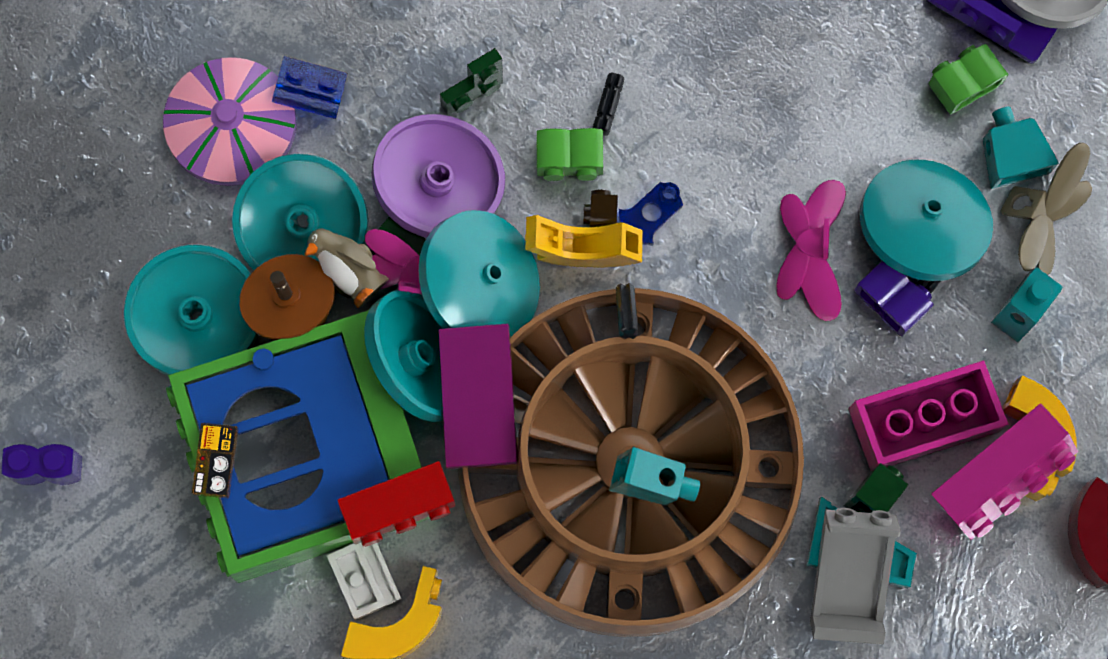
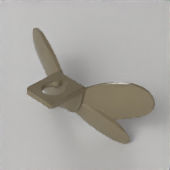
(1063, 198)

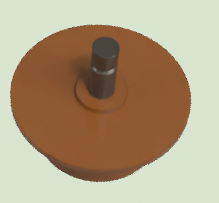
(286, 297)

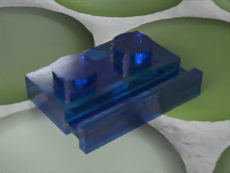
(309, 87)

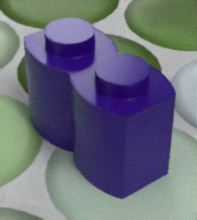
(894, 298)
(33, 466)

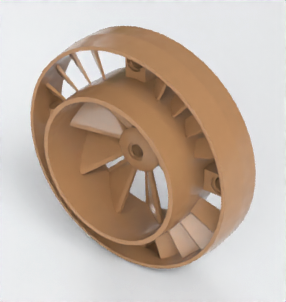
(710, 440)

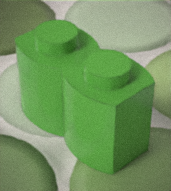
(968, 78)
(570, 153)

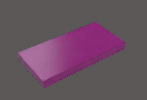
(478, 396)

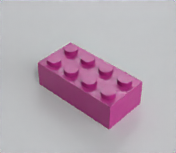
(928, 415)
(1006, 472)

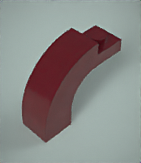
(1090, 531)

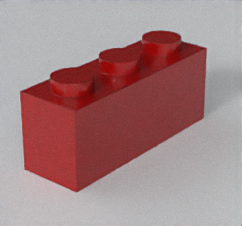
(397, 504)

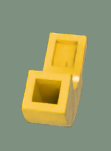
(583, 246)
(1022, 399)
(404, 636)

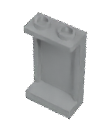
(853, 575)

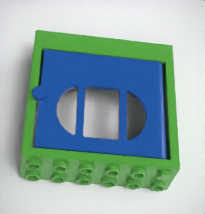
(320, 375)

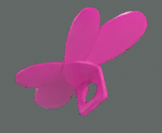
(394, 260)
(807, 261)

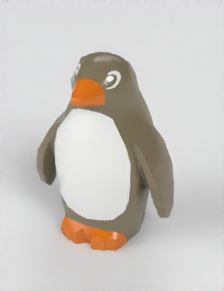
(347, 264)

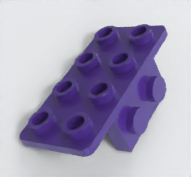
(1000, 25)

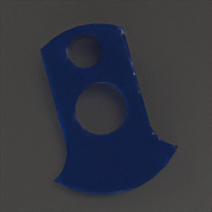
(655, 197)

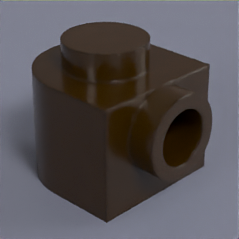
(602, 209)

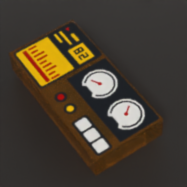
(215, 460)

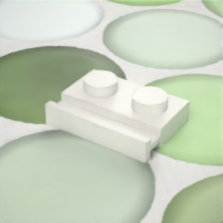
(363, 579)

